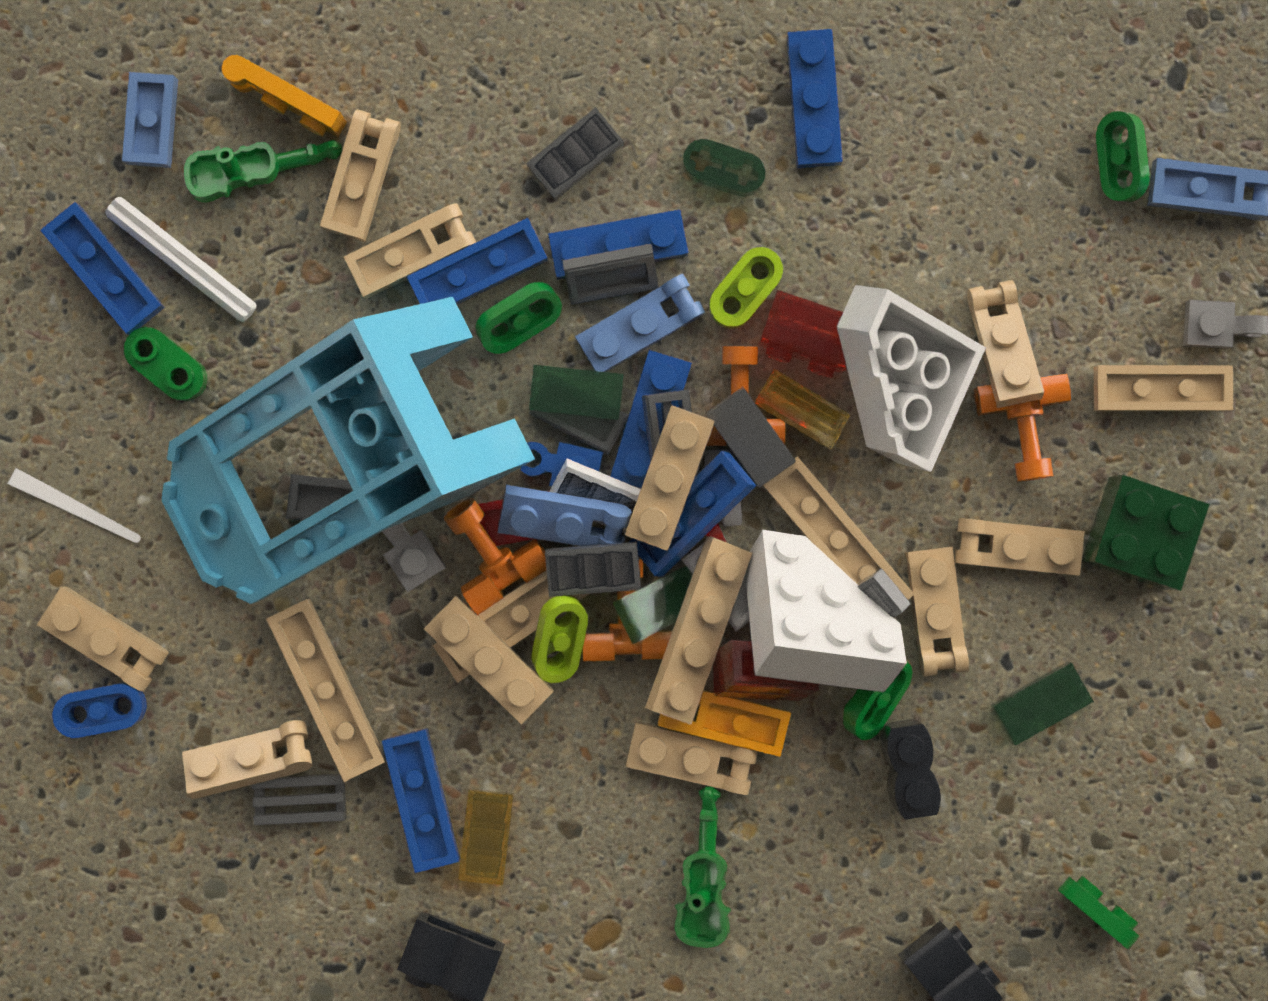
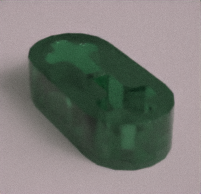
(727, 157)

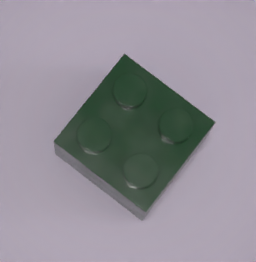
(1145, 532)

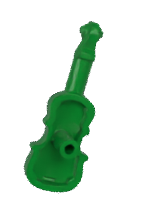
(220, 170)
(702, 916)

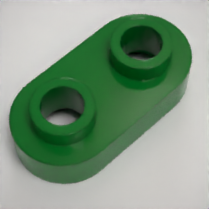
(1121, 158)
(518, 317)
(164, 363)
(869, 710)
(1115, 922)

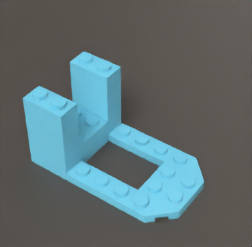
(380, 429)

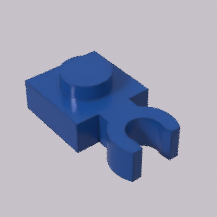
(554, 462)

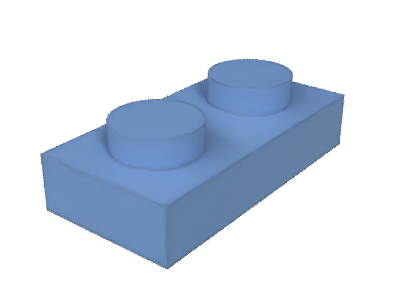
(150, 119)

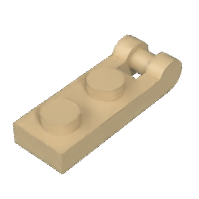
(359, 176)
(407, 251)
(1007, 344)
(1021, 547)
(936, 610)
(102, 637)
(689, 758)
(246, 760)

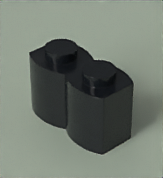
(910, 781)
(450, 958)
(946, 969)

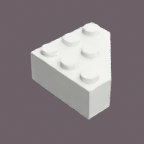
(904, 374)
(815, 620)

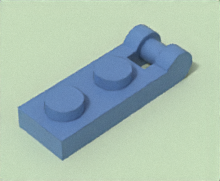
(1208, 188)
(639, 325)
(561, 517)

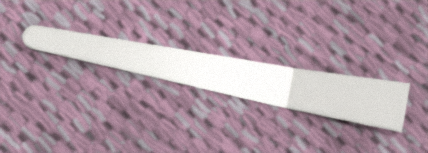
(49, 494)

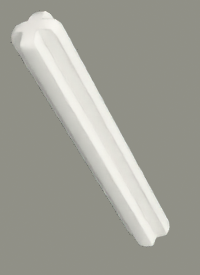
(180, 259)

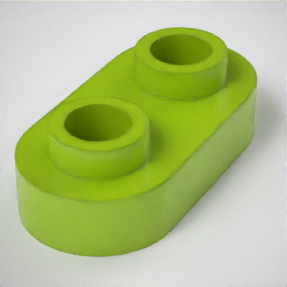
(744, 288)
(560, 635)

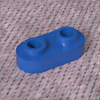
(101, 710)

